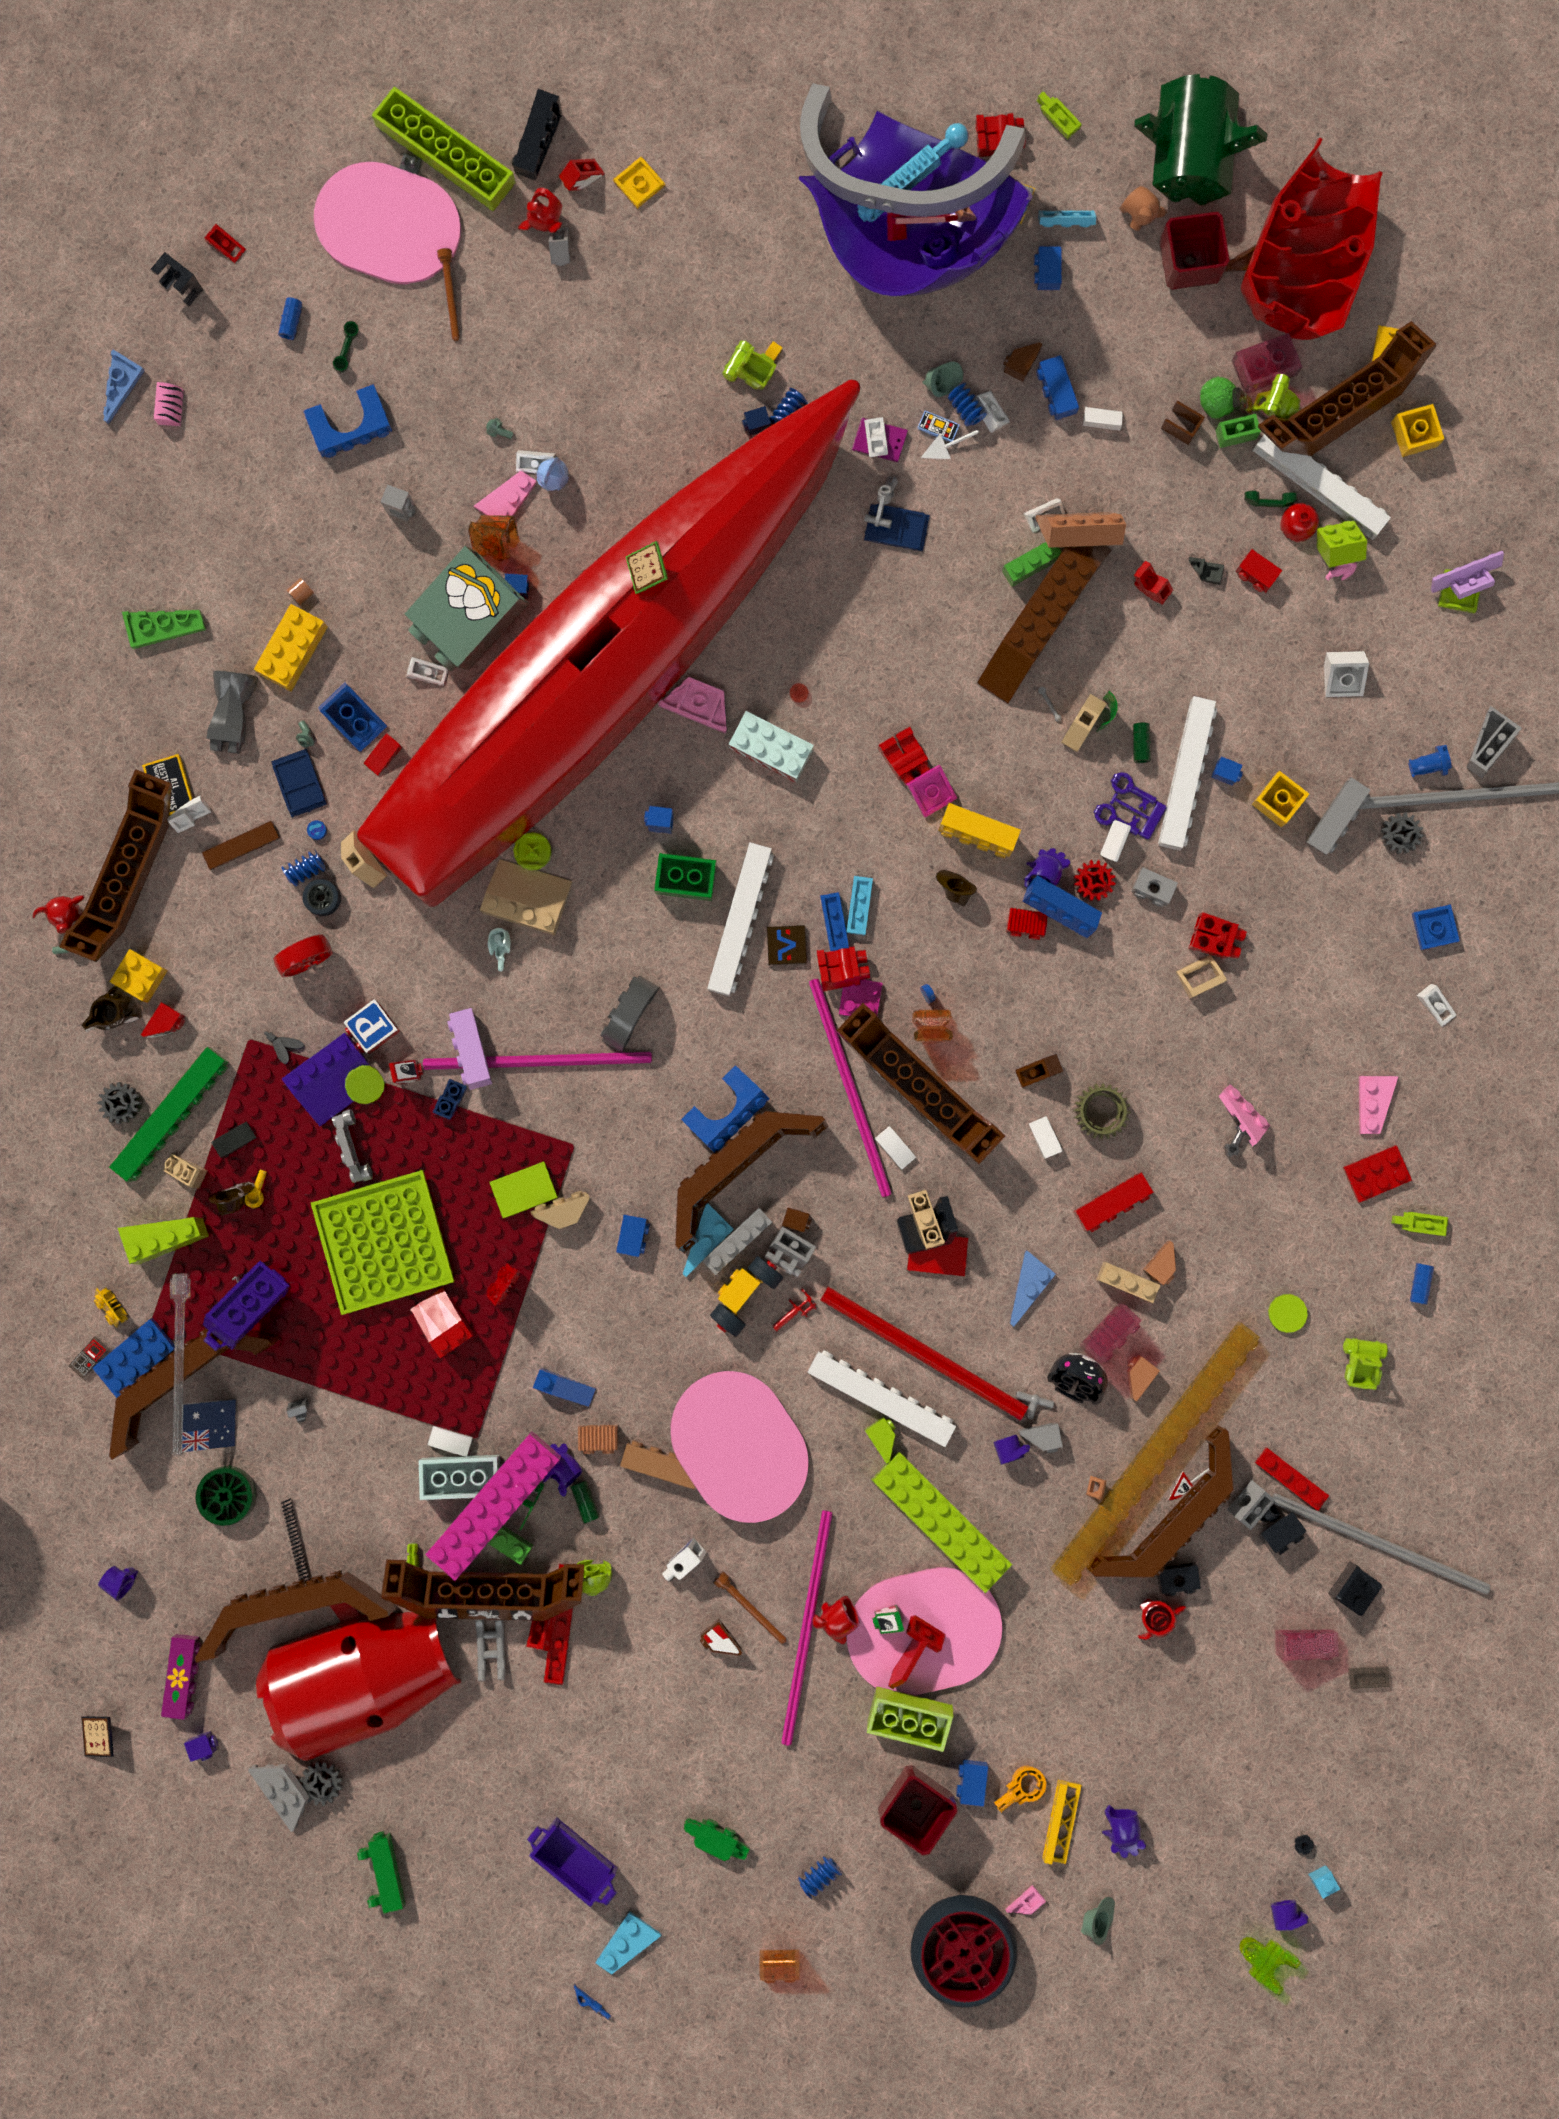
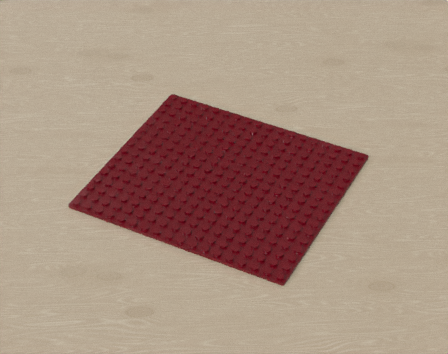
(381, 1349)

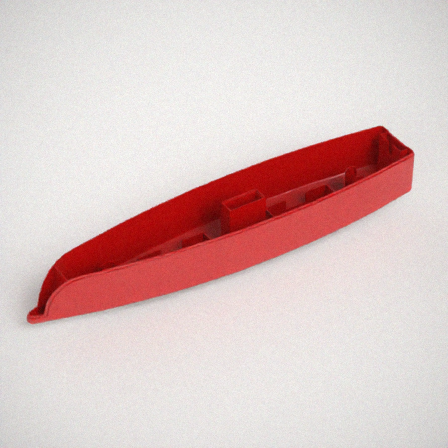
(599, 659)

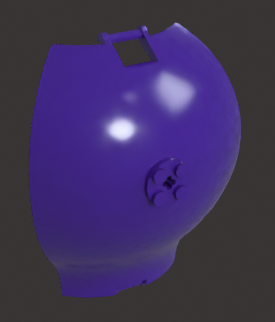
(933, 252)

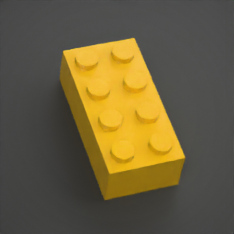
(290, 647)
(979, 830)

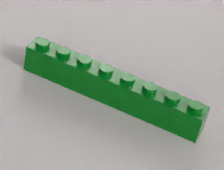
(169, 1114)

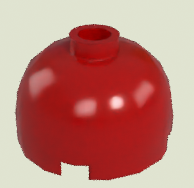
(1299, 522)

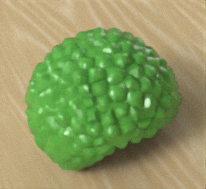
(1217, 397)

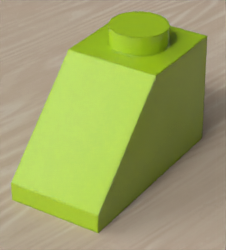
(882, 1437)

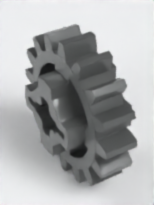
(1403, 840)
(121, 1095)
(321, 1792)

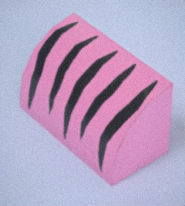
(168, 404)

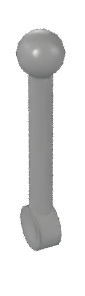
(1042, 690)

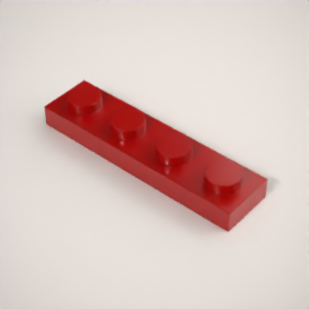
(1291, 1479)

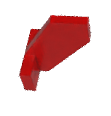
(897, 223)
(923, 1636)

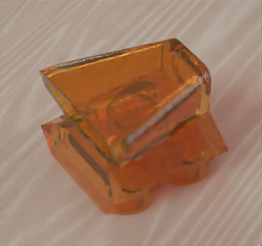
(494, 535)
(932, 1026)

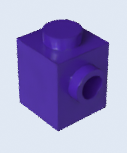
(201, 1746)

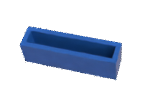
(1062, 907)

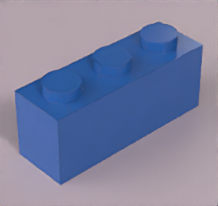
(1057, 388)

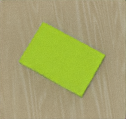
(523, 1190)

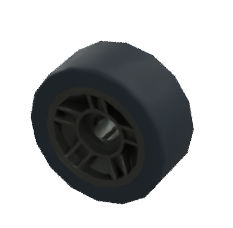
(321, 887)

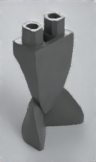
(229, 717)

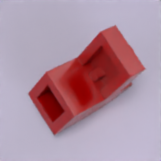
(1151, 584)

